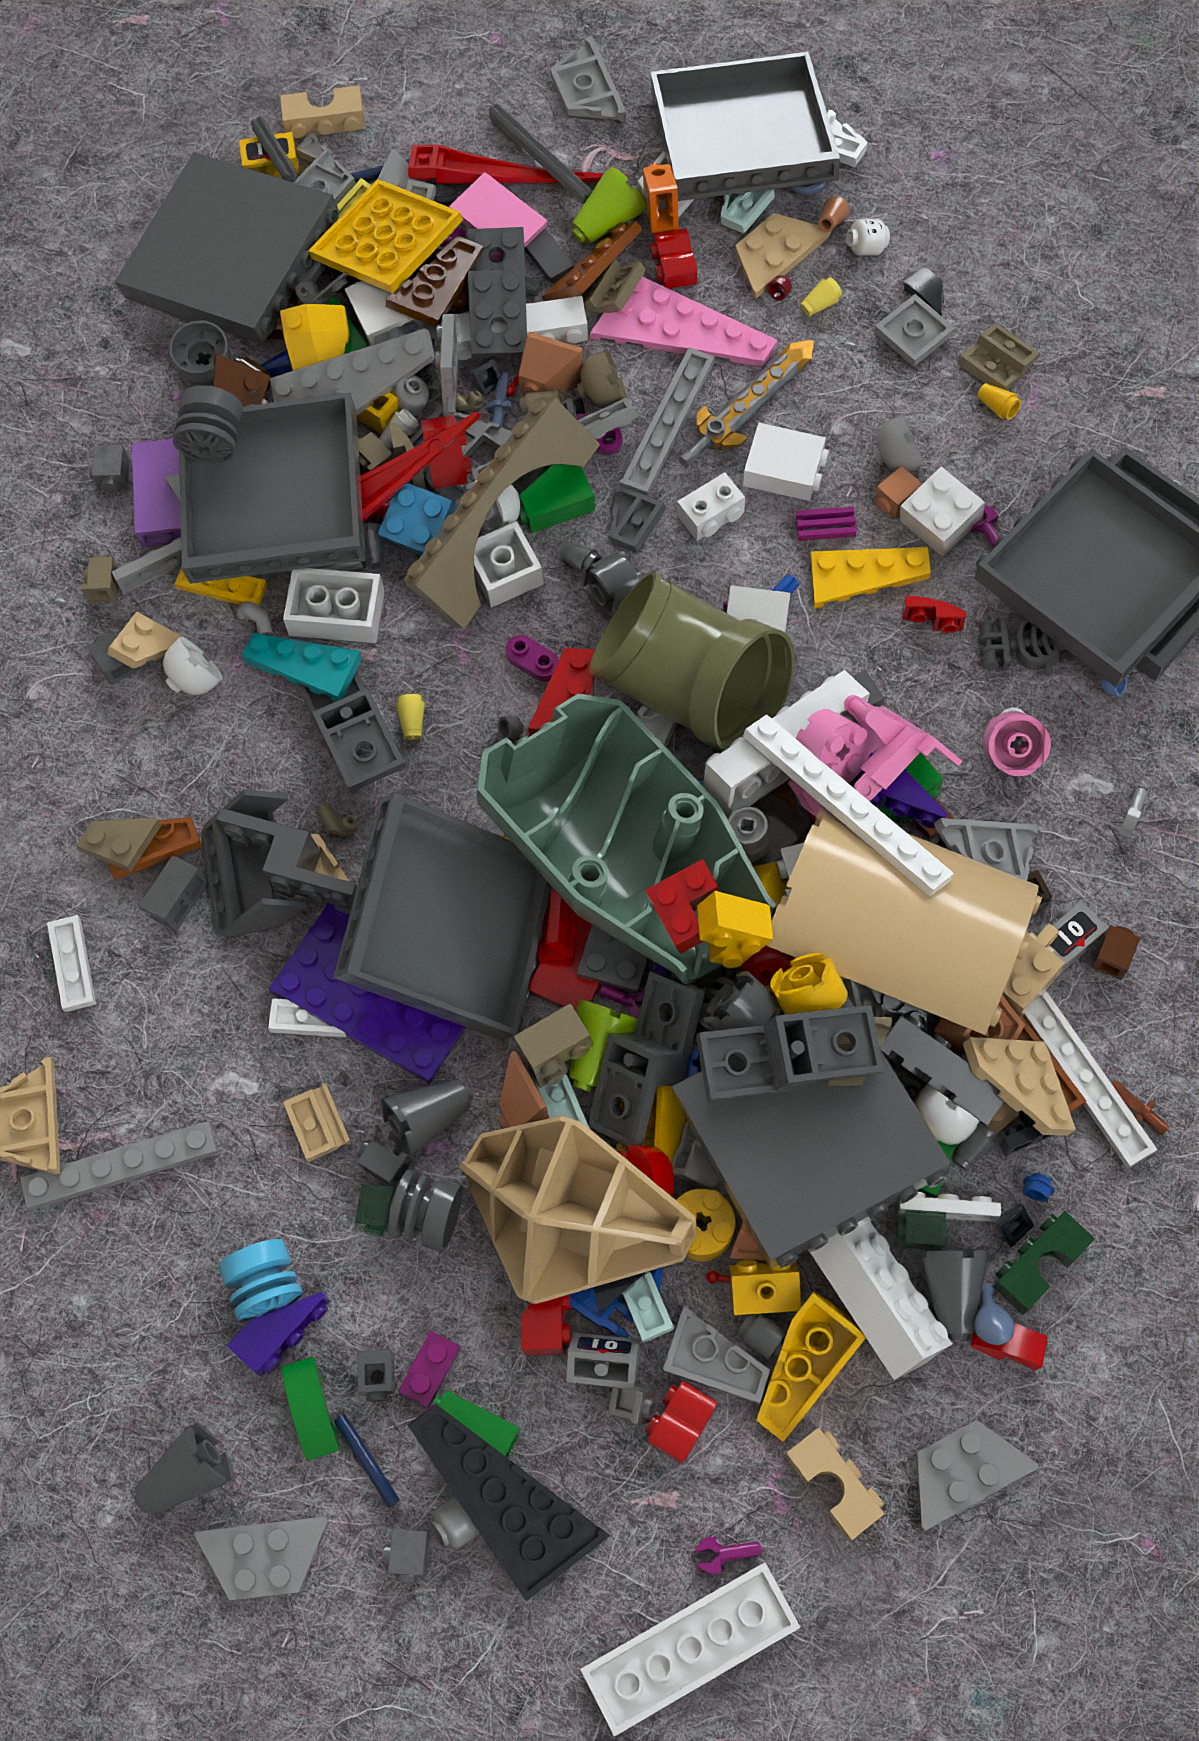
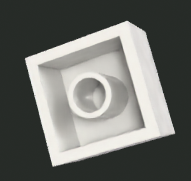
(941, 511)
(505, 565)

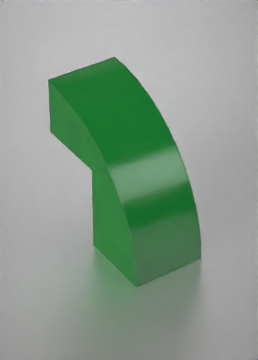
(309, 1408)

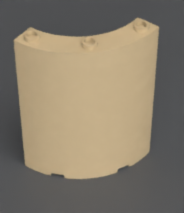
(887, 934)

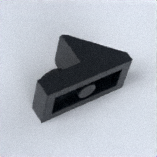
(1021, 1137)

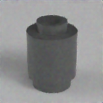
(763, 1335)

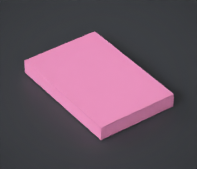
(493, 206)

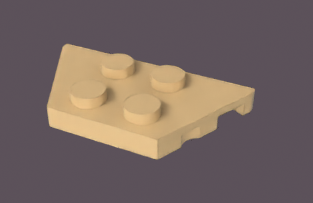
(776, 249)
(30, 1120)

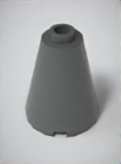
(424, 1112)
(955, 1286)
(184, 1471)

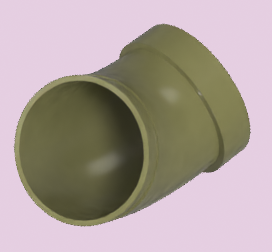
(694, 661)

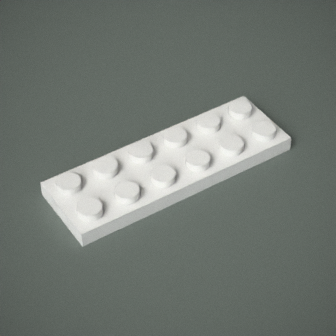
(689, 1648)

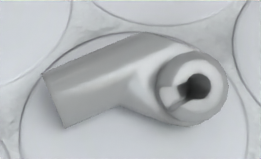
(260, 616)

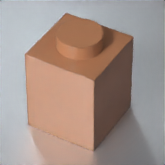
(895, 491)

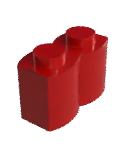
(674, 258)
(681, 1422)

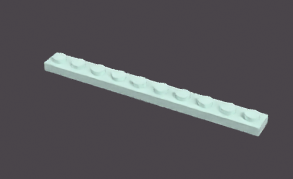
(643, 1298)

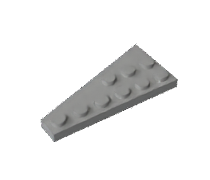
(363, 372)

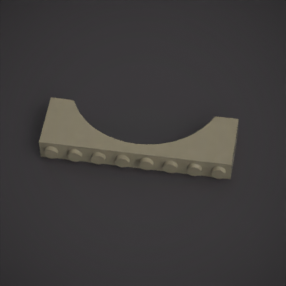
(446, 568)

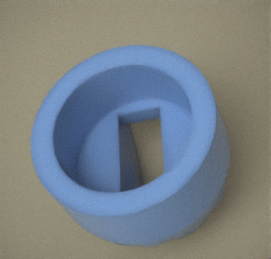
(1114, 691)

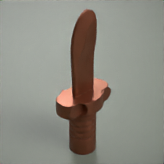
(1143, 1112)

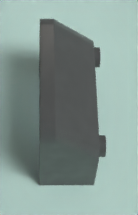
(237, 885)

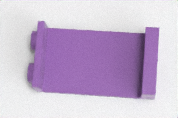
(155, 505)

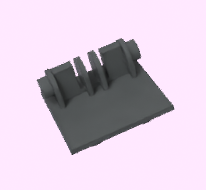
(311, 294)

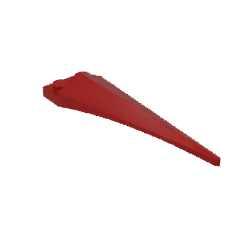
(460, 167)
(387, 479)

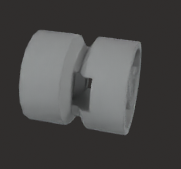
(751, 830)

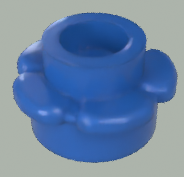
(1038, 1187)

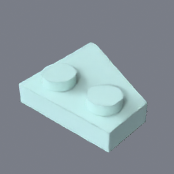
(744, 208)

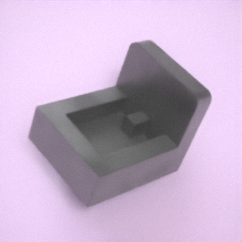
(634, 1404)

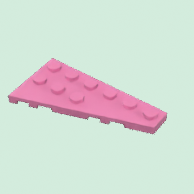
(675, 323)

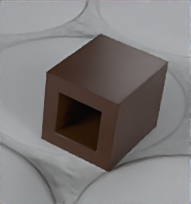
(1116, 951)

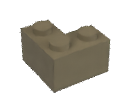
(552, 1043)

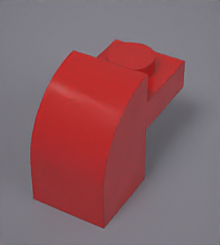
(653, 1164)

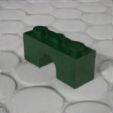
(1061, 1239)

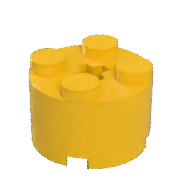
(809, 985)
(718, 1213)

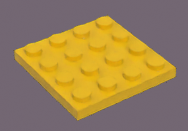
(385, 235)

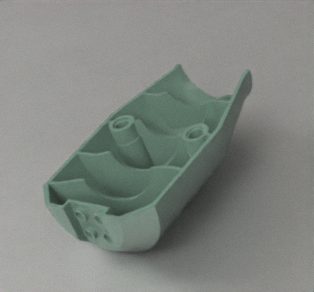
(608, 818)

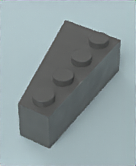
(941, 1068)

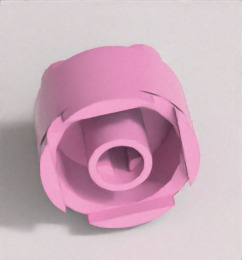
(835, 741)
(1028, 755)

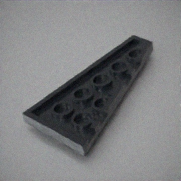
(517, 1516)

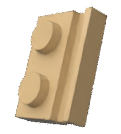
(316, 1122)

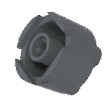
(610, 582)
(742, 1005)

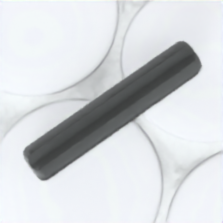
(273, 149)

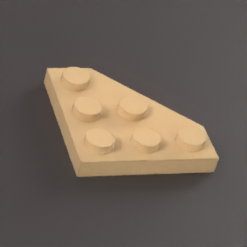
(1024, 1078)

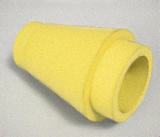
(822, 296)
(410, 714)

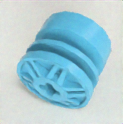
(260, 1279)

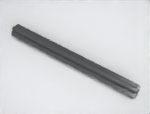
(540, 153)

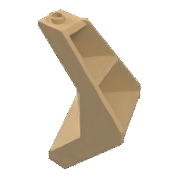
(571, 1209)

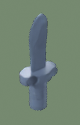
(499, 405)

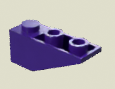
(910, 799)
(269, 1335)

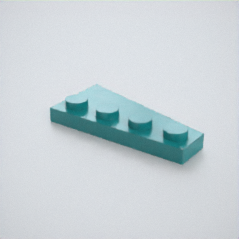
(314, 665)

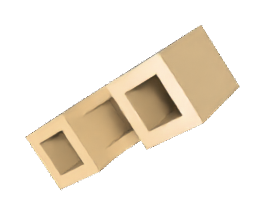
(341, 115)
(819, 1456)

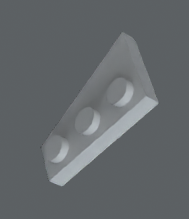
(713, 1361)

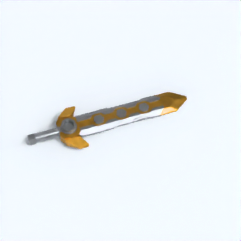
(721, 427)

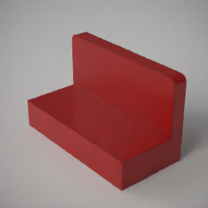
(557, 931)

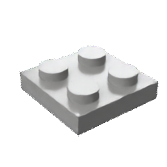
(914, 330)

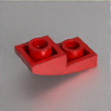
(944, 616)
(1025, 1347)

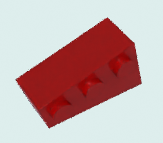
(568, 680)

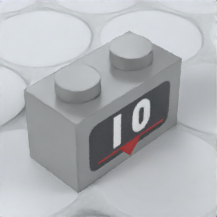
(1077, 933)
(603, 1360)

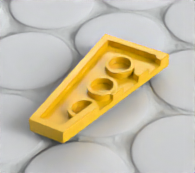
(854, 572)

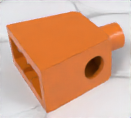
(661, 185)

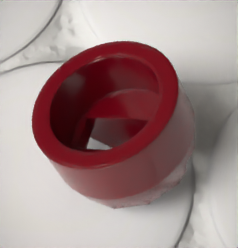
(777, 284)

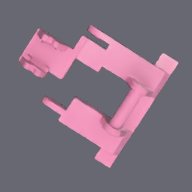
(896, 747)

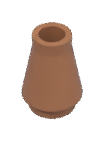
(833, 213)

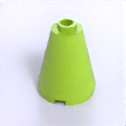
(607, 207)
(599, 1023)

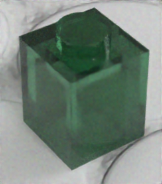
(374, 1209)
(922, 1229)

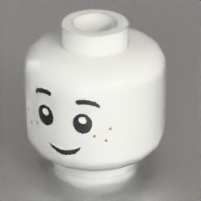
(868, 237)

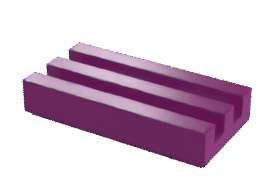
(825, 519)

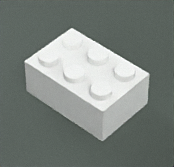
(334, 605)

